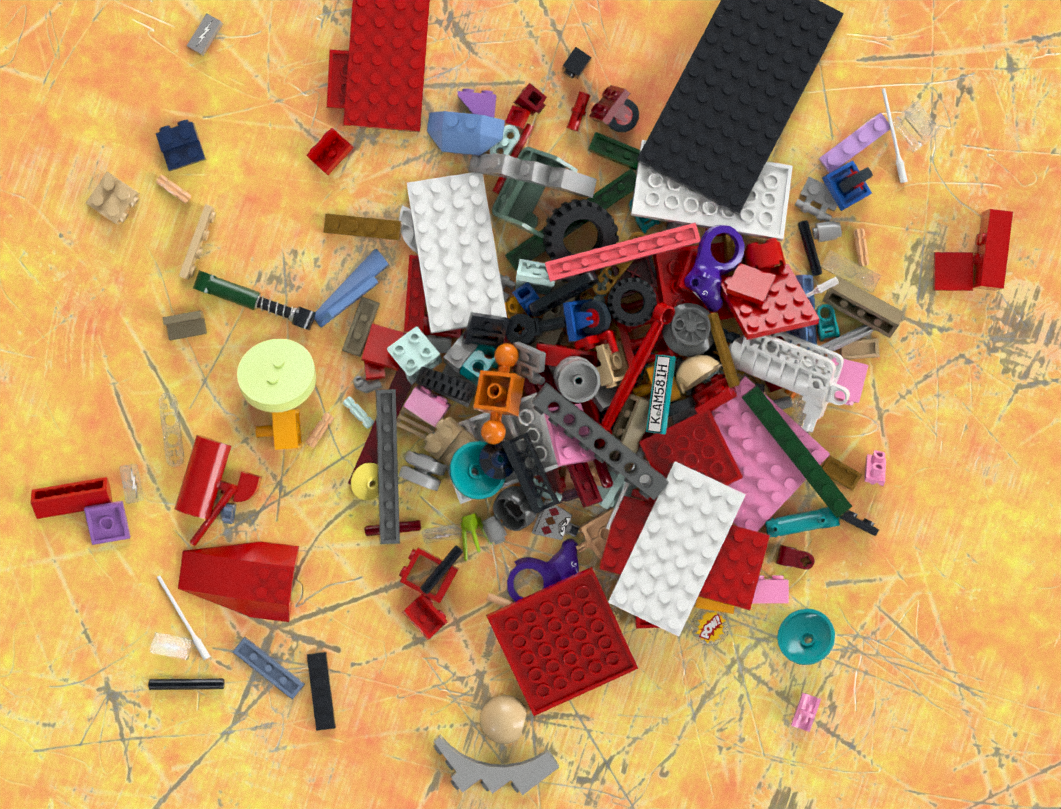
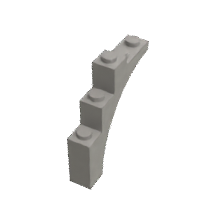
(533, 172)
(494, 776)

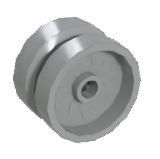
(584, 387)
(423, 469)

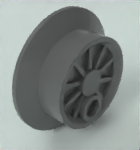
(689, 330)

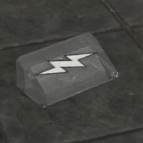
(131, 483)
(441, 533)
(171, 646)

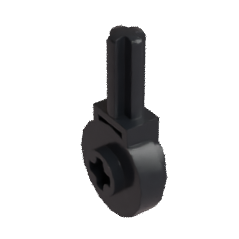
(533, 327)

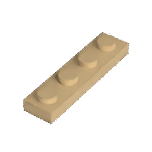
(201, 234)

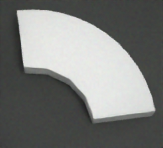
(407, 228)

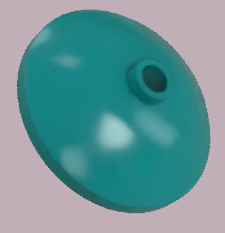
(470, 485)
(801, 626)

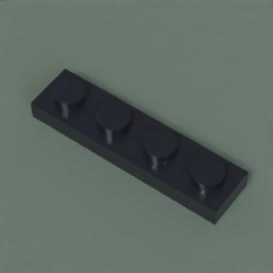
(321, 691)

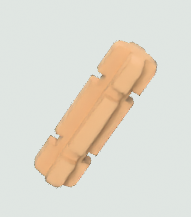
(173, 189)
(861, 247)
(319, 430)

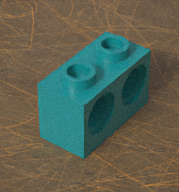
(478, 361)

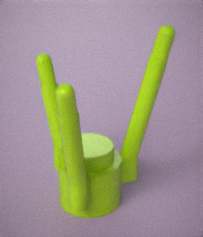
(471, 523)

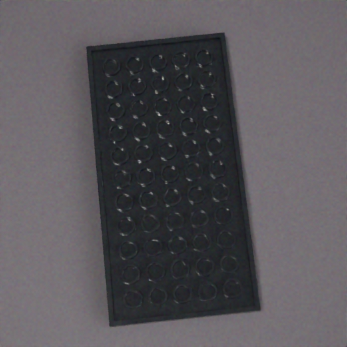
(738, 95)

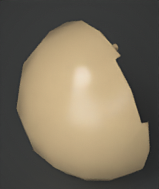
(694, 371)
(503, 719)

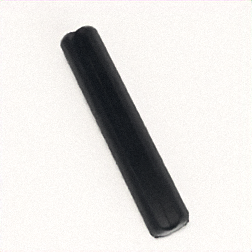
(810, 248)
(442, 568)

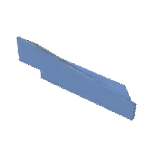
(352, 288)

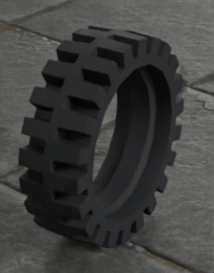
(445, 384)

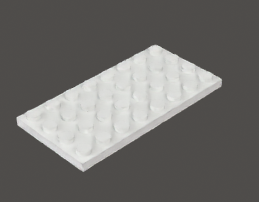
(669, 201)
(455, 250)
(676, 549)

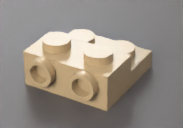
(113, 198)
(612, 366)
(447, 439)

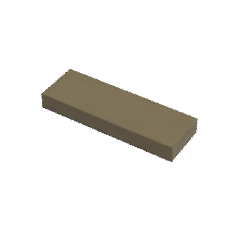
(361, 326)

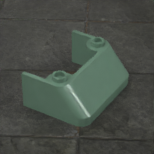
(519, 198)

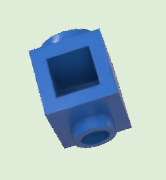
(526, 296)

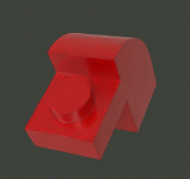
(247, 486)

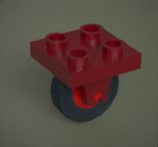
(616, 110)

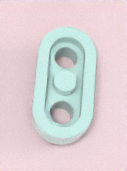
(507, 144)

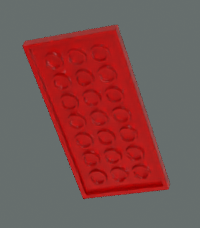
(386, 64)
(732, 573)

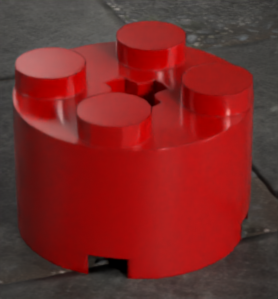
(764, 255)

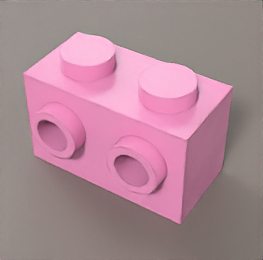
(427, 405)
(772, 590)

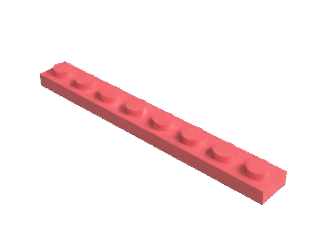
(622, 252)

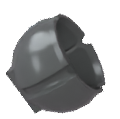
(513, 508)

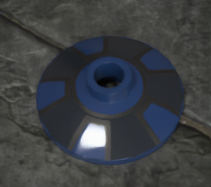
(490, 464)

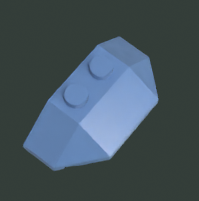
(464, 132)

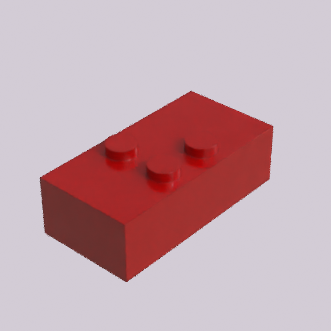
(992, 249)

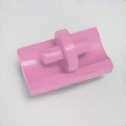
(875, 468)
(805, 712)

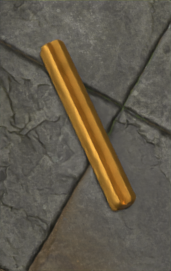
(723, 350)

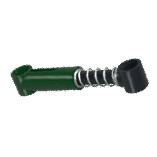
(252, 299)

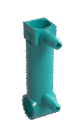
(801, 522)

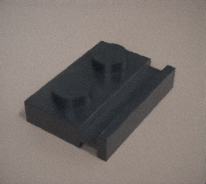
(865, 525)

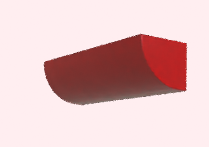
(70, 497)

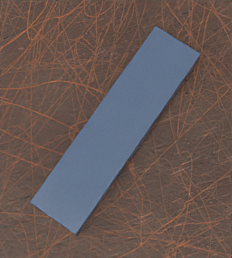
(268, 667)

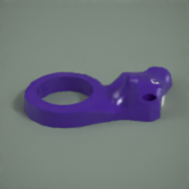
(707, 272)
(558, 568)

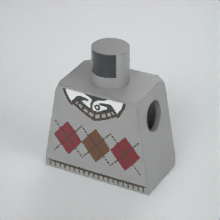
(554, 523)

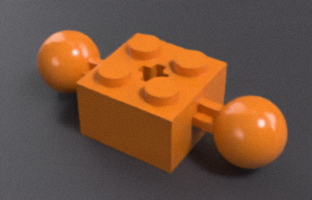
(499, 393)

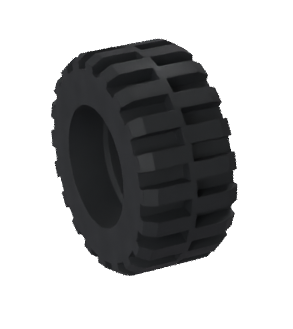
(574, 211)

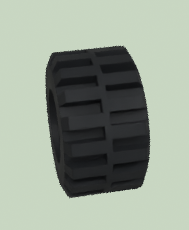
(646, 311)

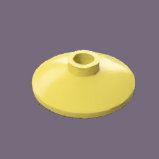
(361, 479)

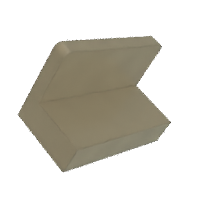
(185, 325)

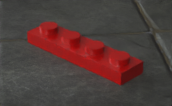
(414, 297)

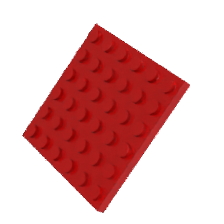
(562, 641)

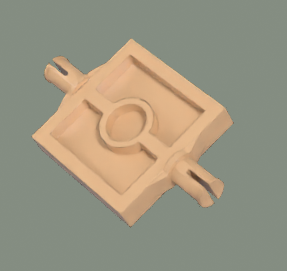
(596, 533)

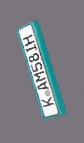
(660, 394)

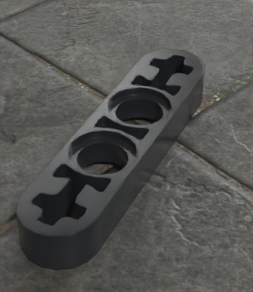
(563, 293)

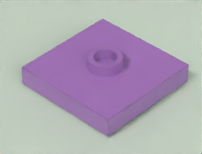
(107, 522)

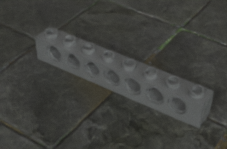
(656, 482)

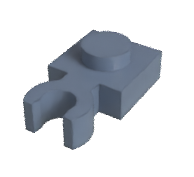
(228, 513)

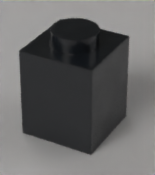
(576, 63)

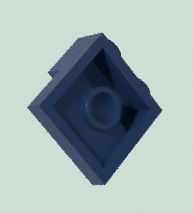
(180, 145)

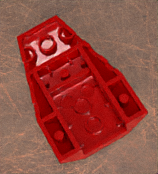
(243, 577)

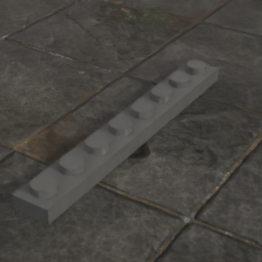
(387, 466)

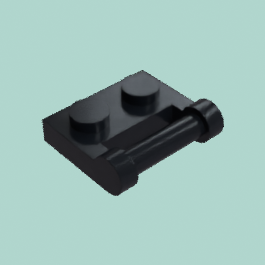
(485, 325)

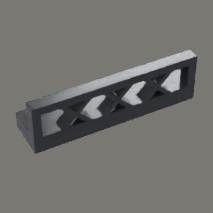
(524, 477)

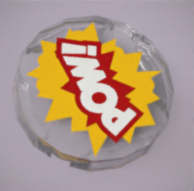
(710, 627)

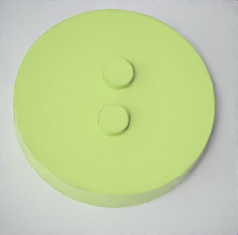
(276, 375)

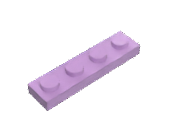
(855, 143)

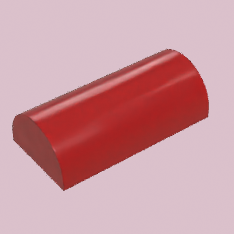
(202, 477)

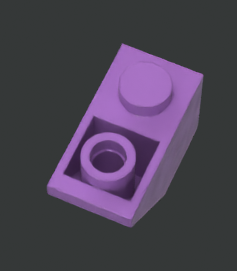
(478, 103)

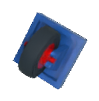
(848, 184)
(586, 318)

